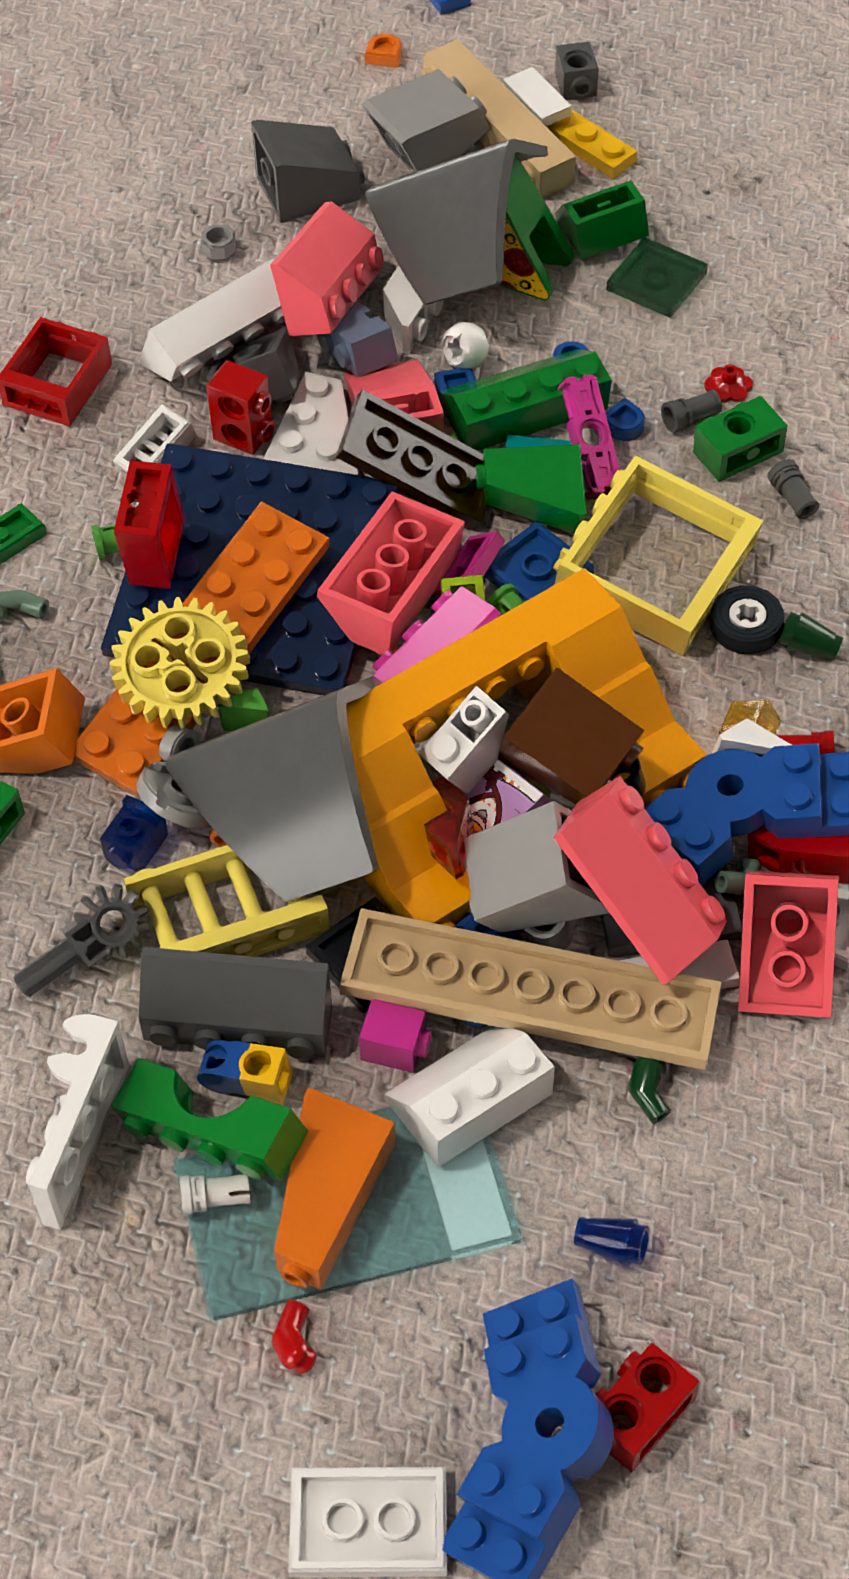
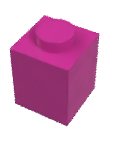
(394, 1036)

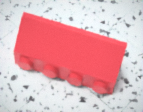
(325, 271)
(391, 571)
(641, 878)

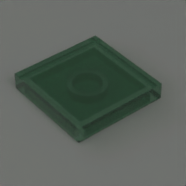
(657, 277)

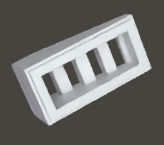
(154, 428)

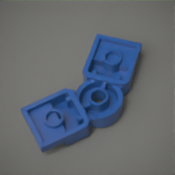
(787, 790)
(522, 1487)

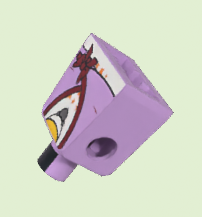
(502, 796)

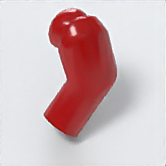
(289, 1342)

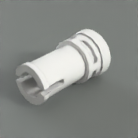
(201, 1193)

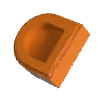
(384, 50)

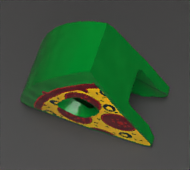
(530, 238)

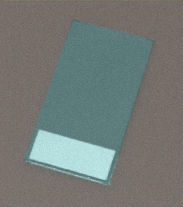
(408, 1223)

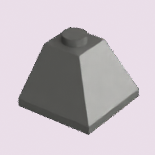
(270, 355)

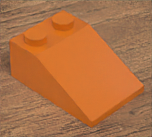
(39, 723)

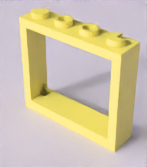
(688, 503)

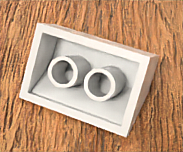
(472, 1092)

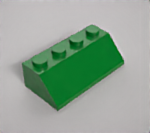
(519, 399)

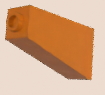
(328, 1185)

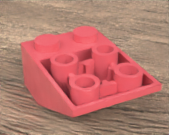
(403, 386)

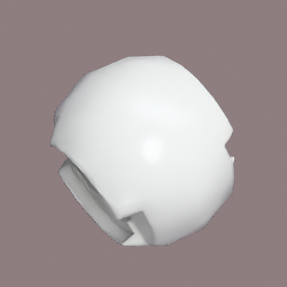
(465, 345)

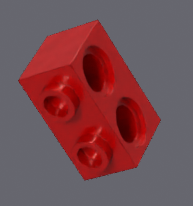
(240, 407)
(649, 1411)

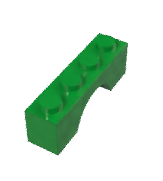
(254, 1137)

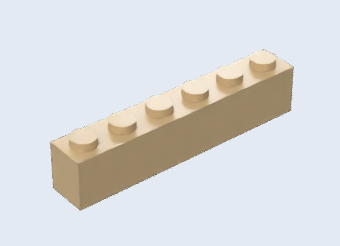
(506, 116)

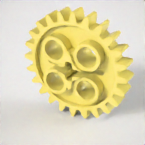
(206, 637)

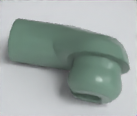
(734, 882)

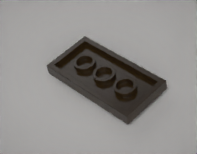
(413, 458)

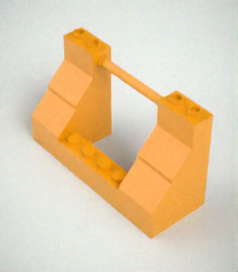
(564, 627)

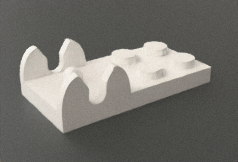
(83, 1113)

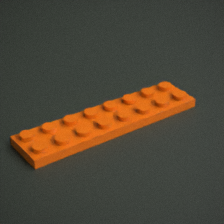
(250, 582)

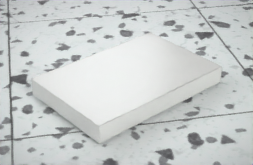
(368, 1522)

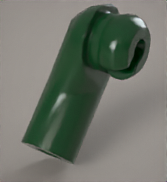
(644, 1085)

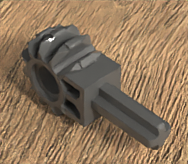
(86, 939)

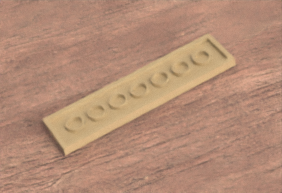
(531, 988)

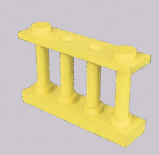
(250, 937)

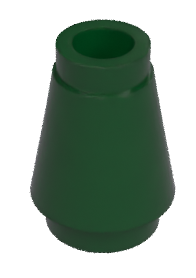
(809, 637)

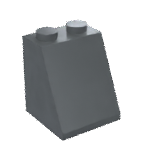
(303, 167)

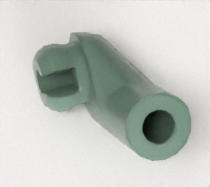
(24, 602)

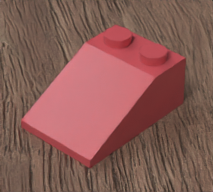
(788, 943)

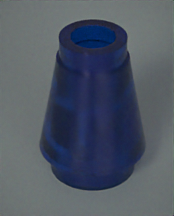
(613, 1238)

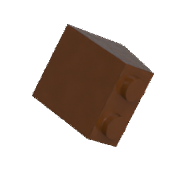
(570, 739)

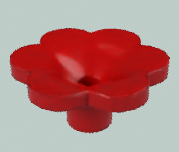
(729, 383)

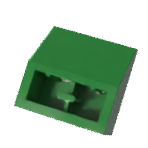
(604, 219)

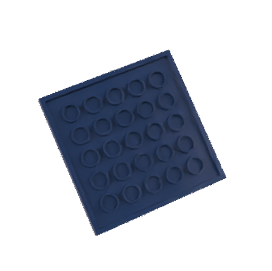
(218, 494)

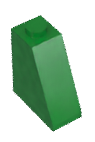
(536, 483)

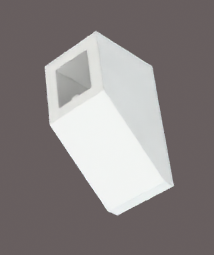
(406, 311)
(468, 741)

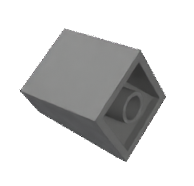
(427, 119)
(523, 874)

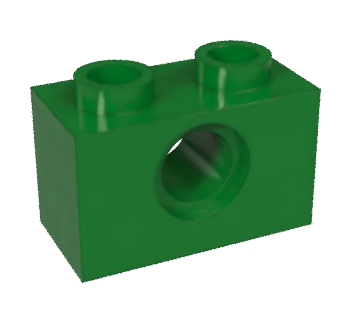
(739, 438)

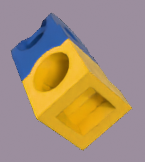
(246, 1070)

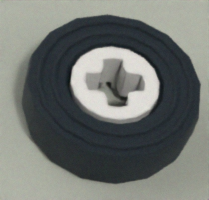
(743, 635)

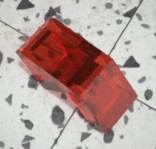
(449, 829)

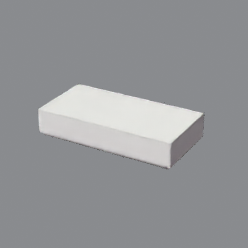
(538, 96)

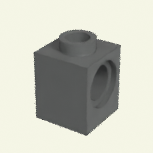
(576, 70)

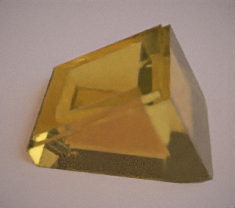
(758, 711)

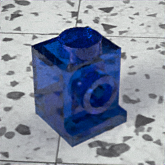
(133, 835)

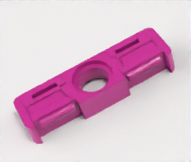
(587, 411)

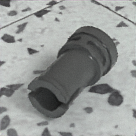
(683, 412)
(789, 482)

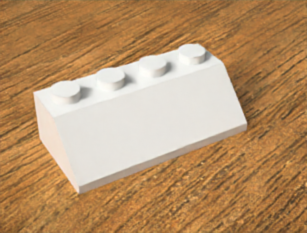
(213, 325)

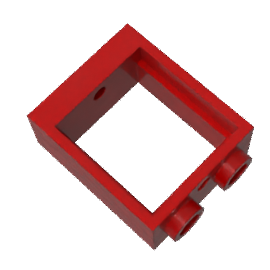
(49, 400)
(152, 531)

